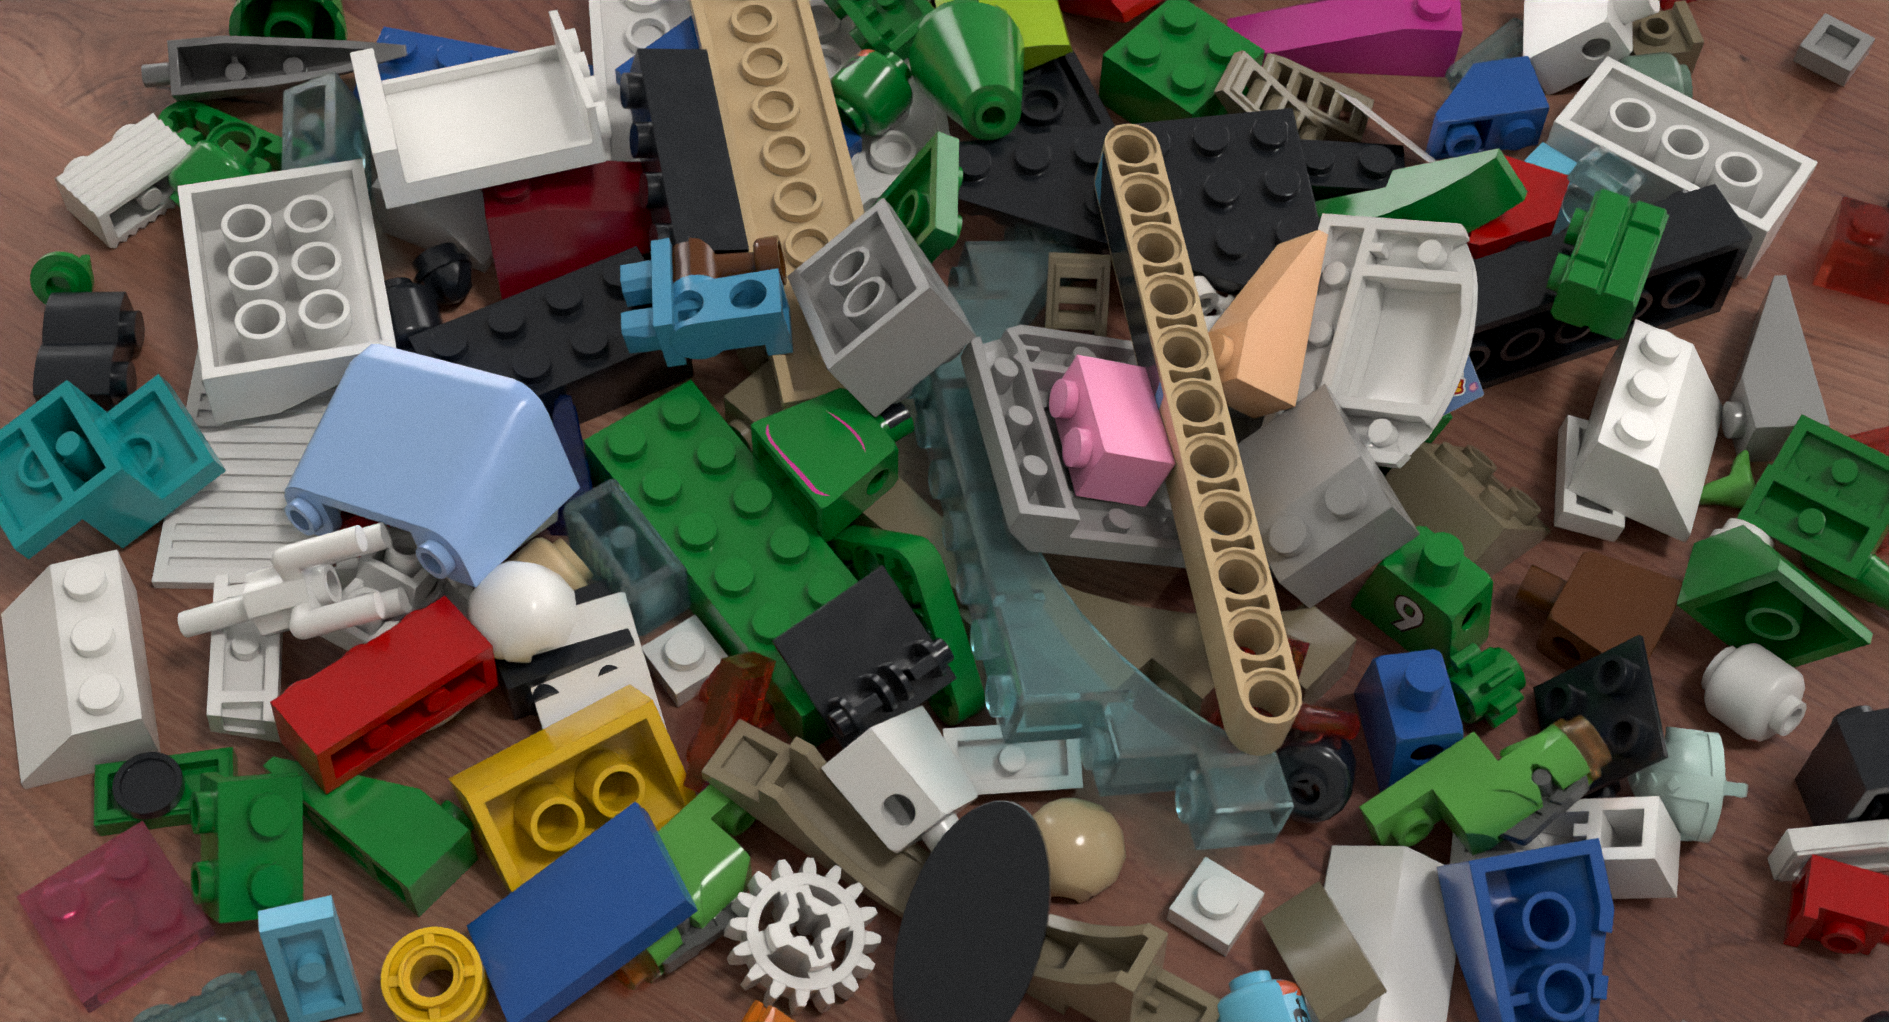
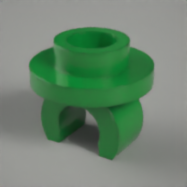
(61, 273)

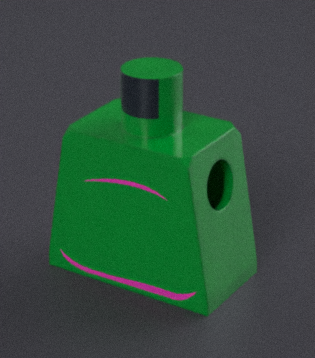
(832, 456)

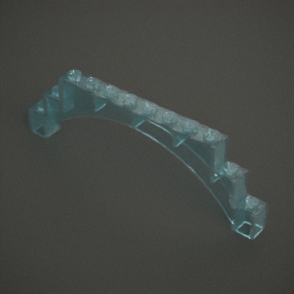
(1040, 654)

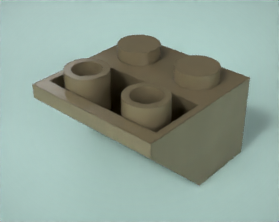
(1458, 494)

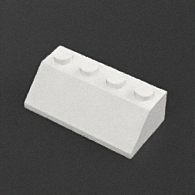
(1684, 148)

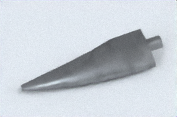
(250, 65)

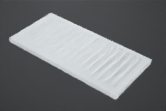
(241, 513)

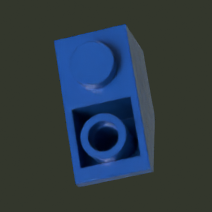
(1489, 110)

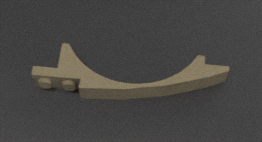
(1082, 965)

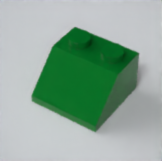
(1757, 596)

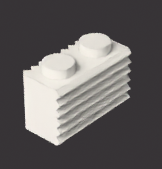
(123, 180)

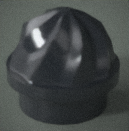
(444, 273)

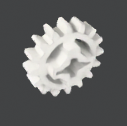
(816, 908)

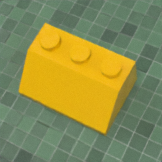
(571, 781)

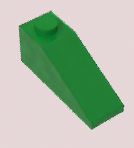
(390, 833)

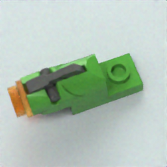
(1490, 797)
(713, 873)

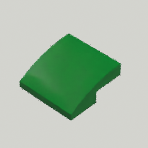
(1824, 498)

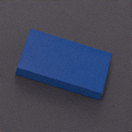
(581, 918)

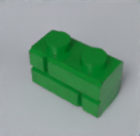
(1608, 263)

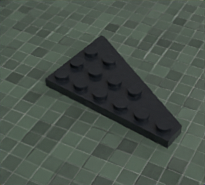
(1231, 176)

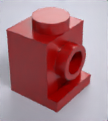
(1838, 907)

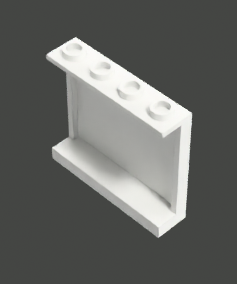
(482, 120)

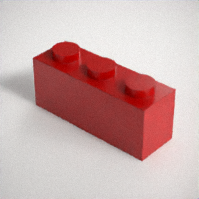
(384, 693)

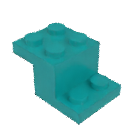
(109, 468)

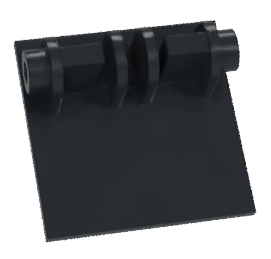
(865, 657)
(1618, 701)

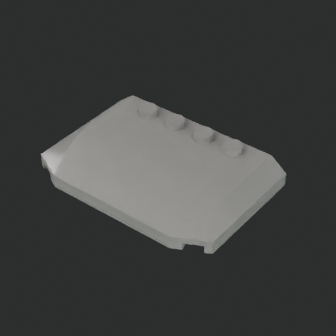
(1010, 396)

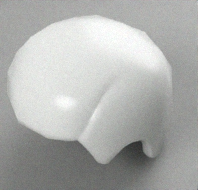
(522, 610)

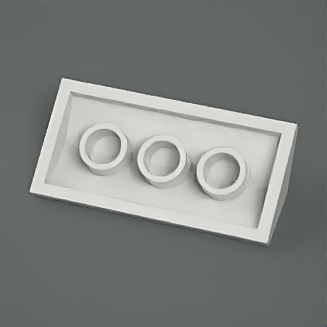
(1401, 923)

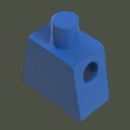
(1406, 707)

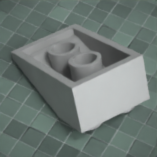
(879, 309)
(1320, 499)

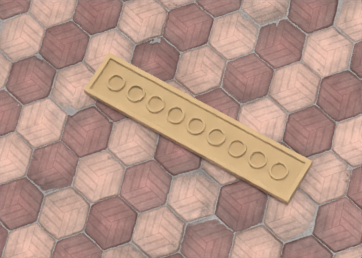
(782, 150)

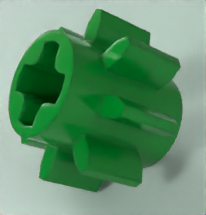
(1486, 684)

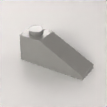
(1773, 380)

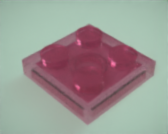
(116, 916)

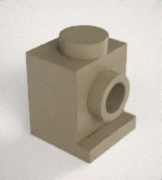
(1669, 32)

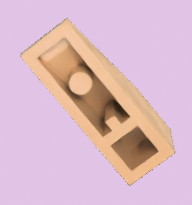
(1267, 329)

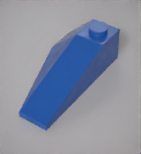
(1532, 931)

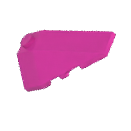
(1360, 35)

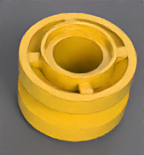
(429, 951)

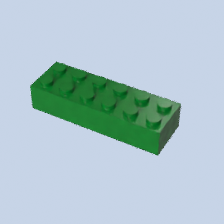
(743, 541)

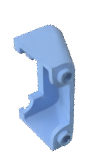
(436, 453)

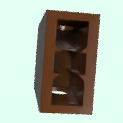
(1598, 607)

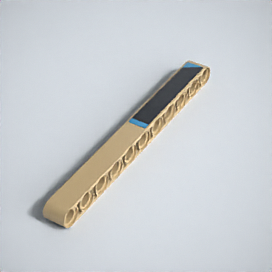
(1179, 359)

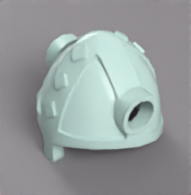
(1690, 782)

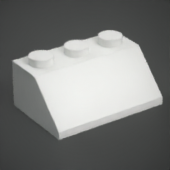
(1650, 432)
(78, 671)

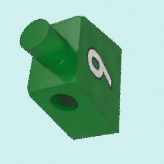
(1429, 596)

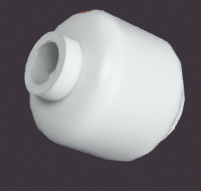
(1754, 692)

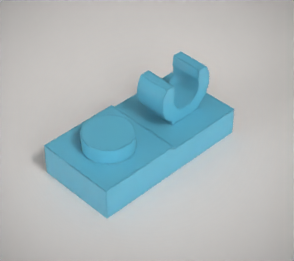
(310, 960)

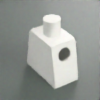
(1575, 36)
(903, 780)

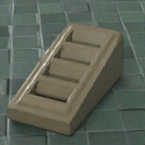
(1317, 90)
(1263, 92)
(1083, 267)

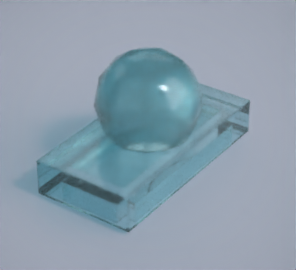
(1598, 171)

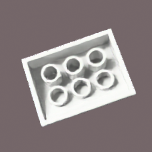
(282, 284)

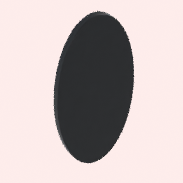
(975, 920)

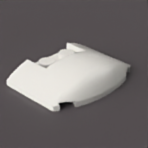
(1391, 327)

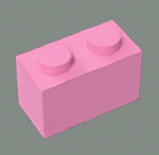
(1110, 431)

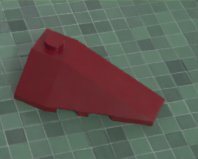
(564, 222)

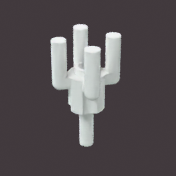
(304, 590)

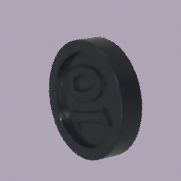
(148, 785)

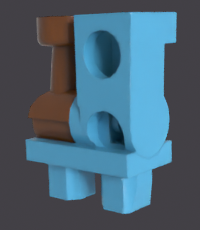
(707, 300)

